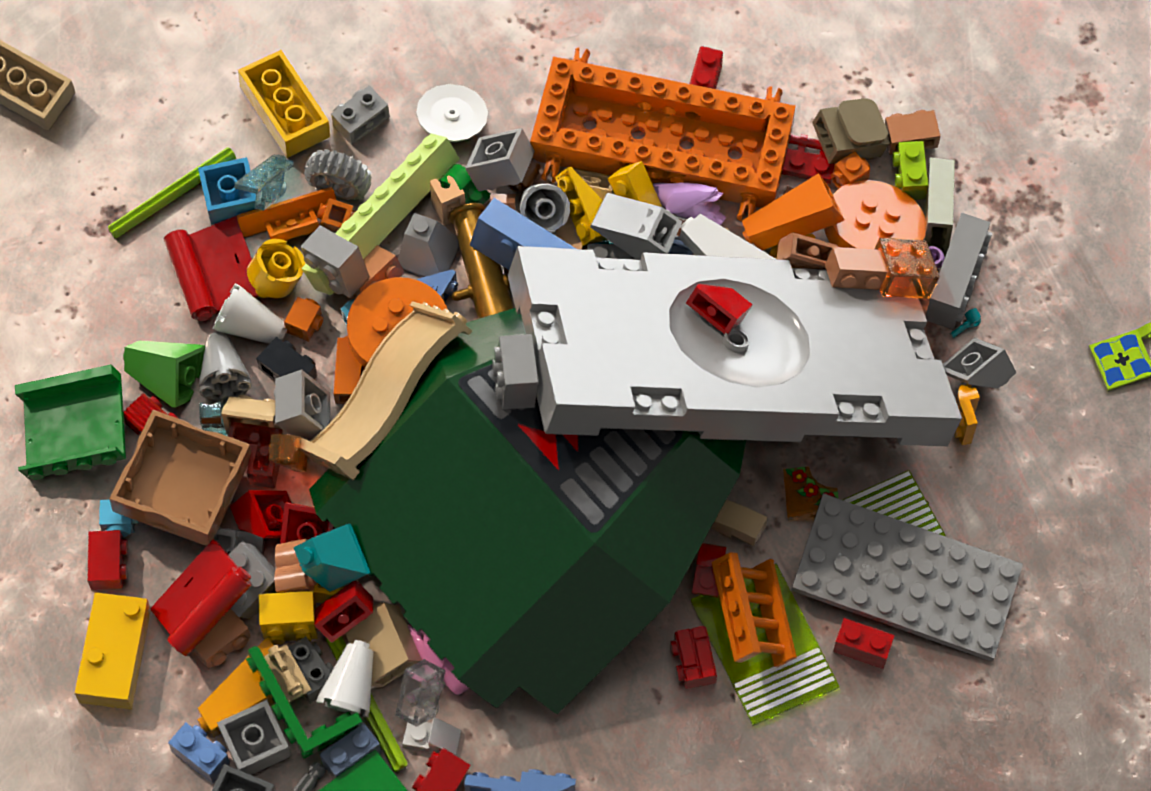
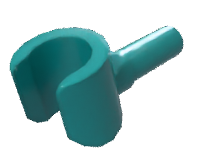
(973, 320)

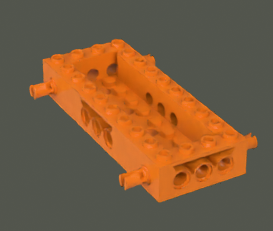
(667, 116)

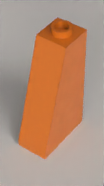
(798, 211)

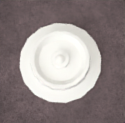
(452, 112)

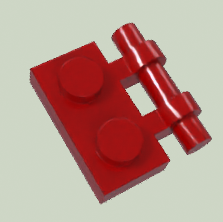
(805, 164)

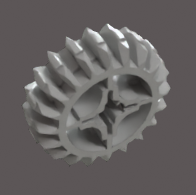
(336, 170)

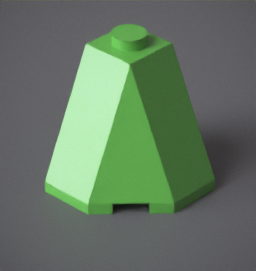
(165, 368)

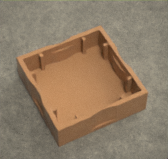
(180, 478)

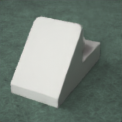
(432, 736)

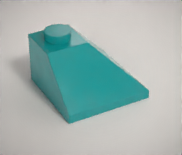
(333, 558)

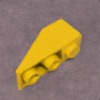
(583, 204)

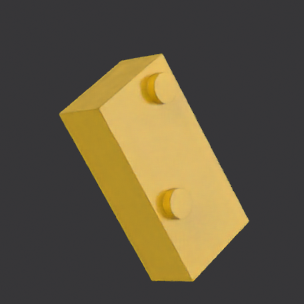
(284, 103)
(113, 651)

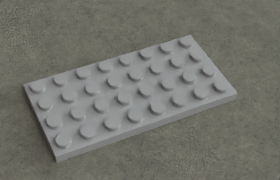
(907, 577)

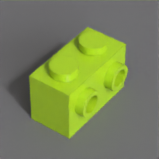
(911, 169)

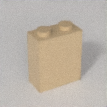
(389, 640)

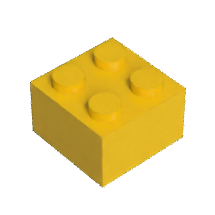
(287, 616)

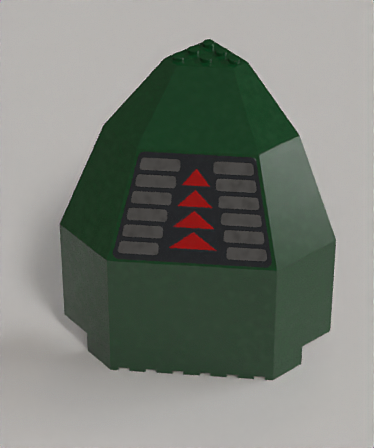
(523, 544)

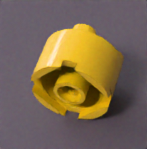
(275, 269)

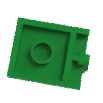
(321, 736)

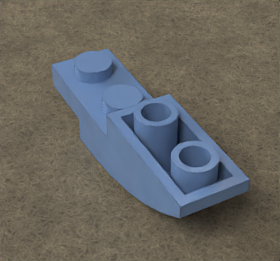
(530, 781)

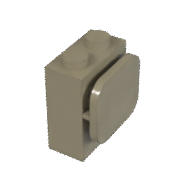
(851, 128)

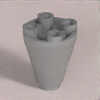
(222, 370)

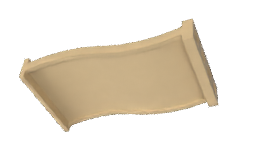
(384, 388)

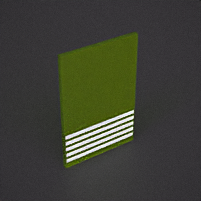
(758, 684)

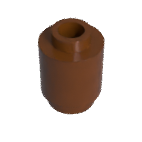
(530, 176)

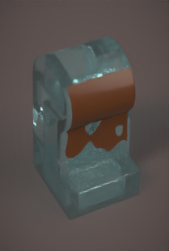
(211, 417)

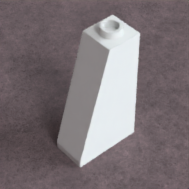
(711, 239)

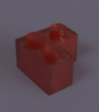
(260, 470)

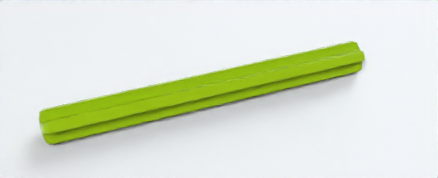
(166, 195)
(376, 720)

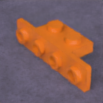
(286, 218)

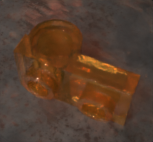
(286, 452)

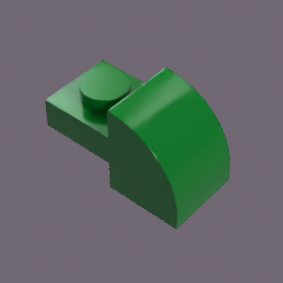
(464, 182)

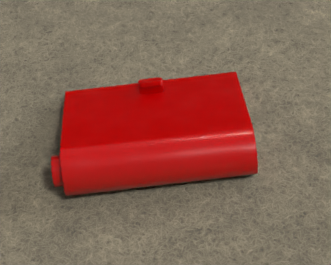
(208, 265)
(200, 597)

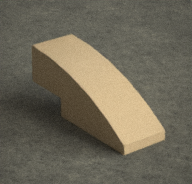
(740, 522)

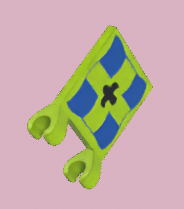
(1123, 358)

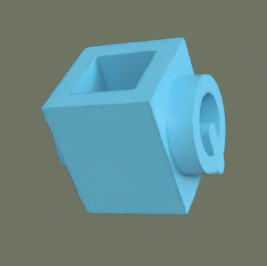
(113, 521)

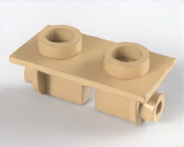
(287, 672)

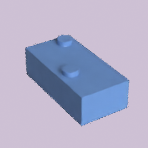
(504, 229)

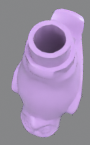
(690, 200)

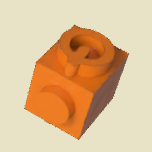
(849, 170)
(334, 214)

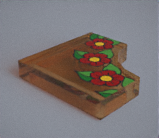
(804, 493)

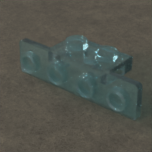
(266, 181)

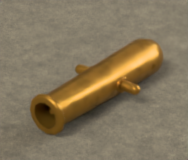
(486, 280)

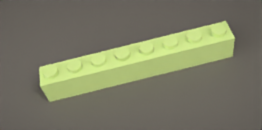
(392, 201)

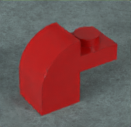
(704, 578)

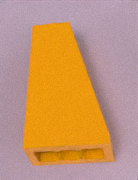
(233, 695)

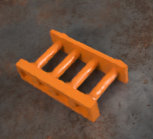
(738, 614)

